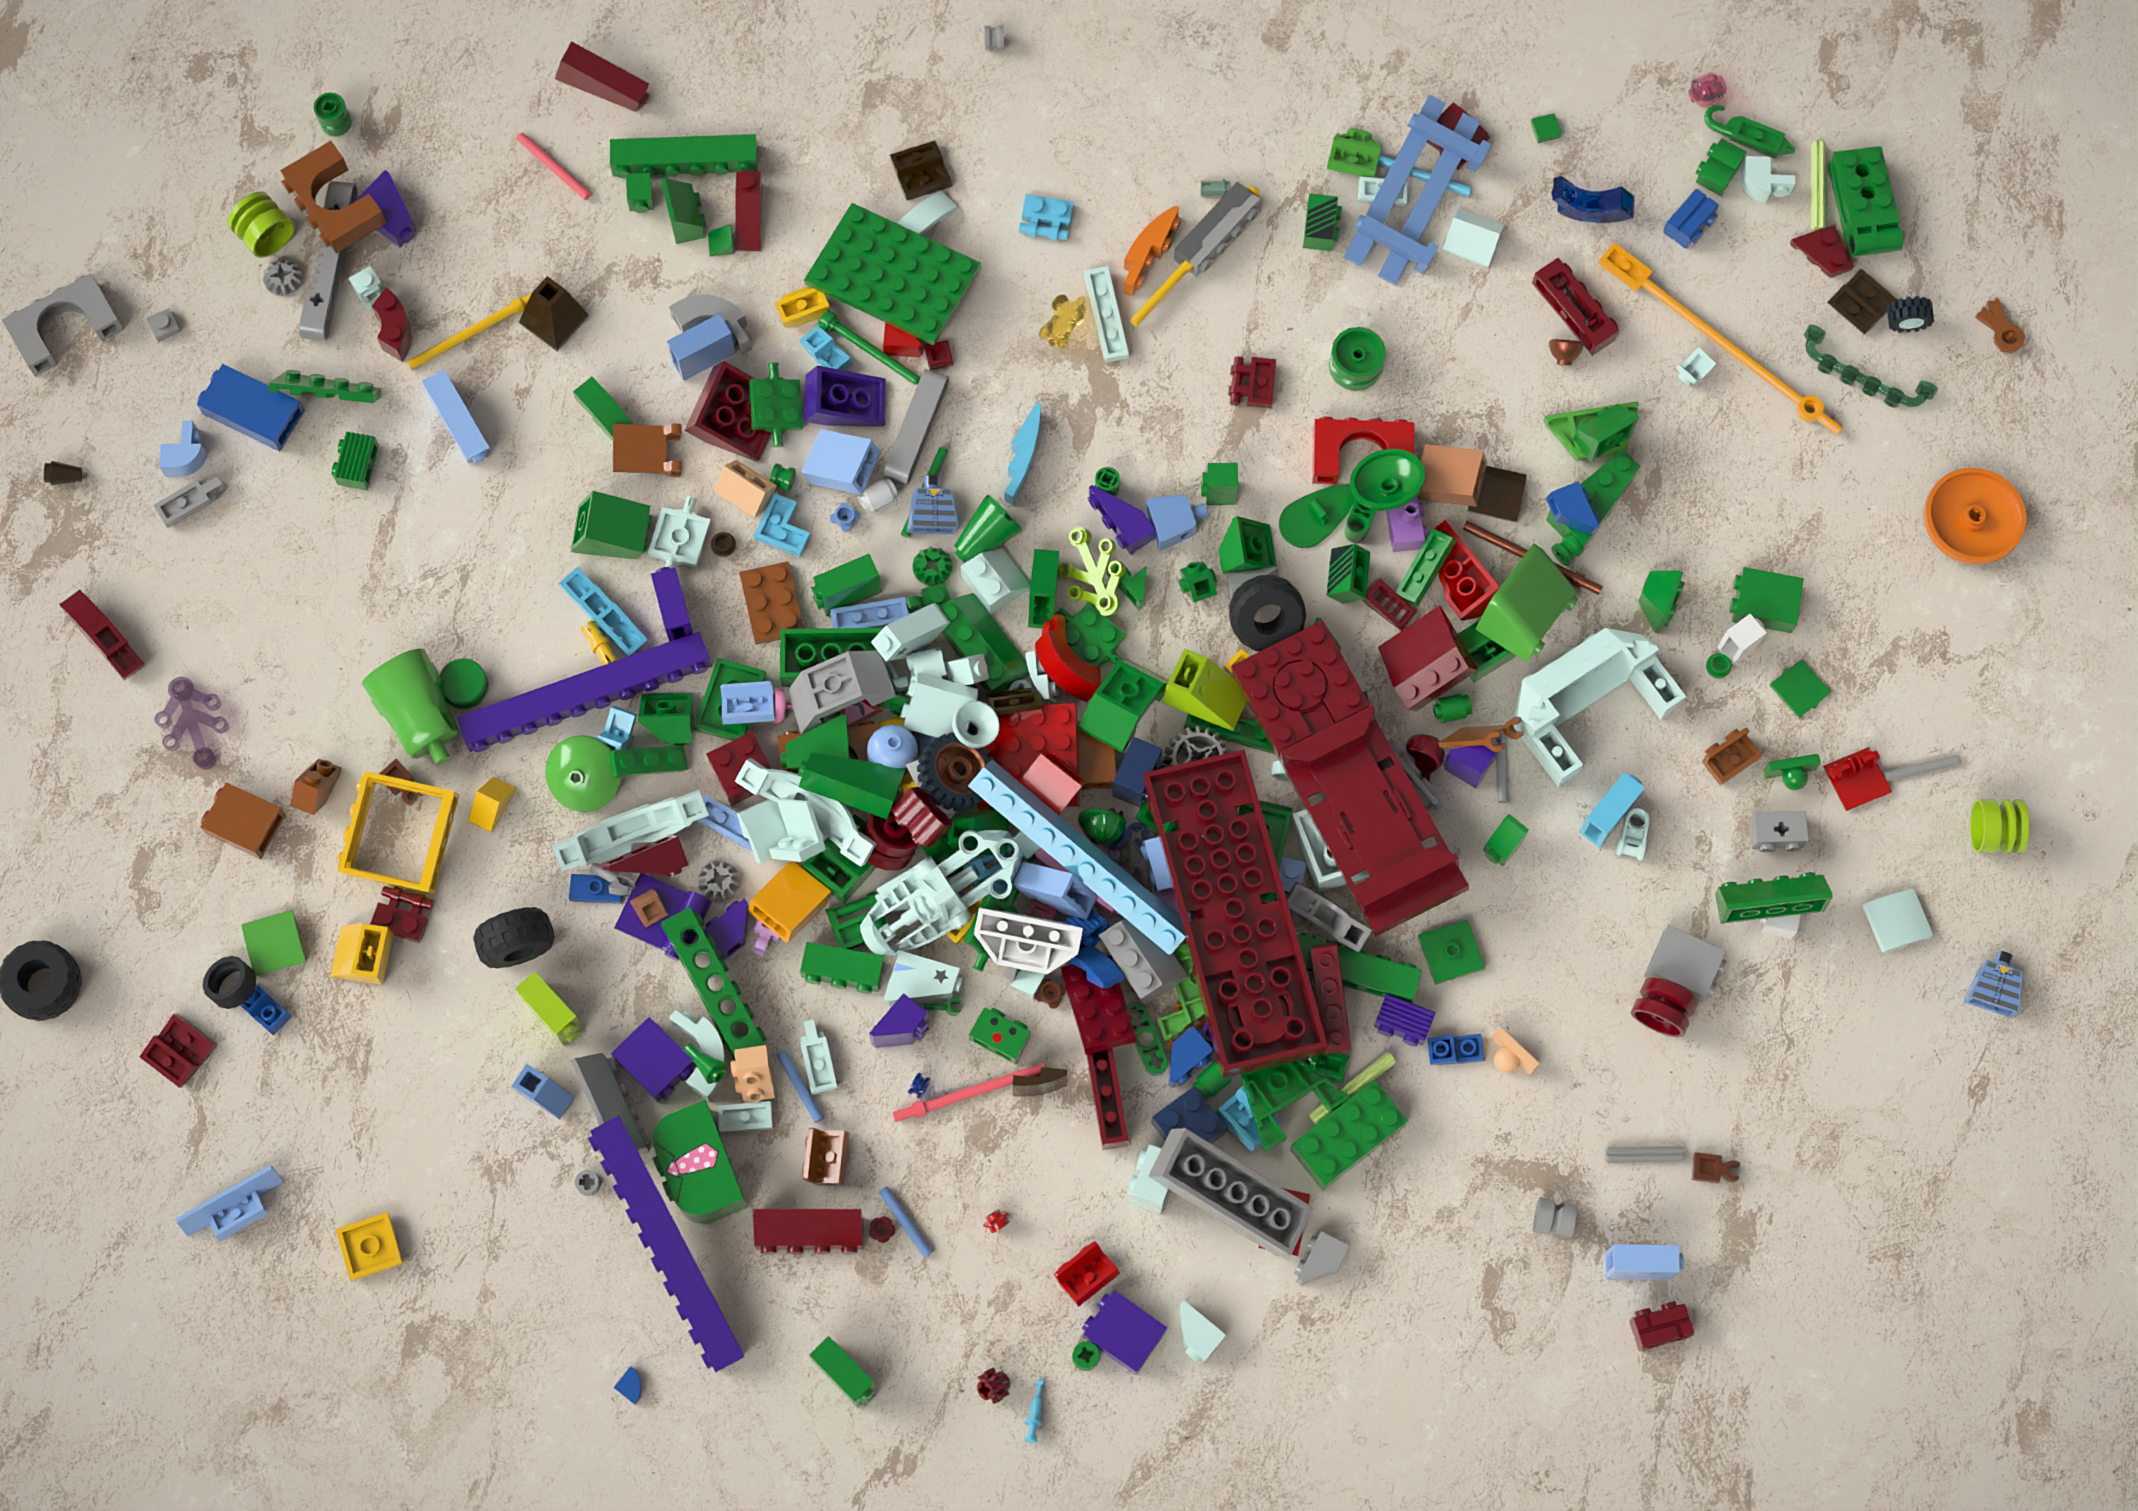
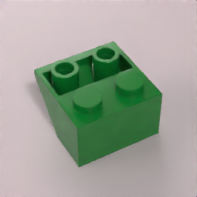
(1484, 652)

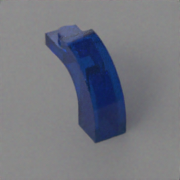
(1592, 206)

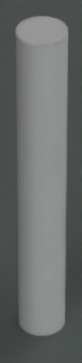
(1921, 768)
(1501, 773)

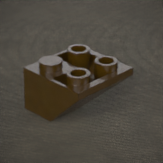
(552, 314)

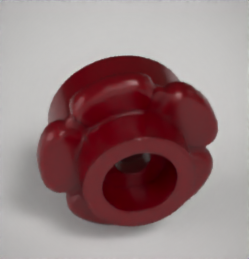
(876, 1224)

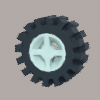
(1910, 314)

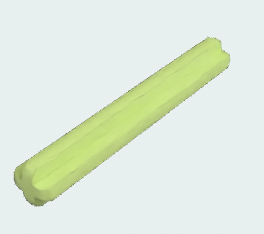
(1818, 185)
(1371, 1073)

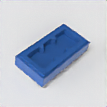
(591, 889)

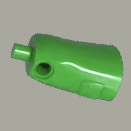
(412, 702)

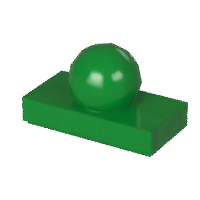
(1793, 770)

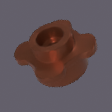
(1047, 986)

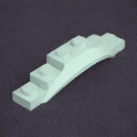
(831, 815)
(639, 824)

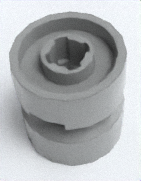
(1555, 1218)

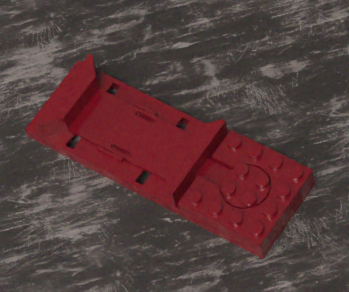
(1333, 745)
(1242, 949)

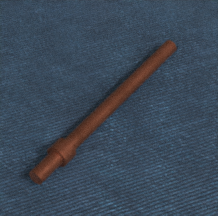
(1577, 579)

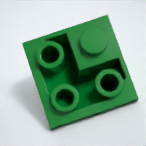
(1660, 597)
(978, 820)

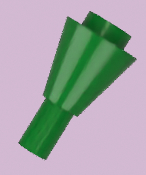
(710, 1067)

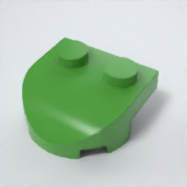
(1354, 153)

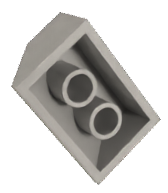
(1142, 961)

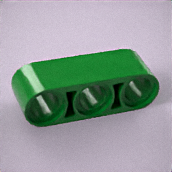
(1359, 517)

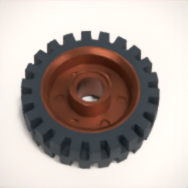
(941, 780)

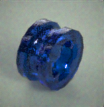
(919, 1085)

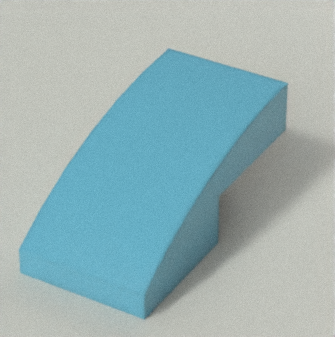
(824, 350)

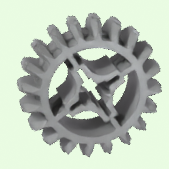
(1188, 741)

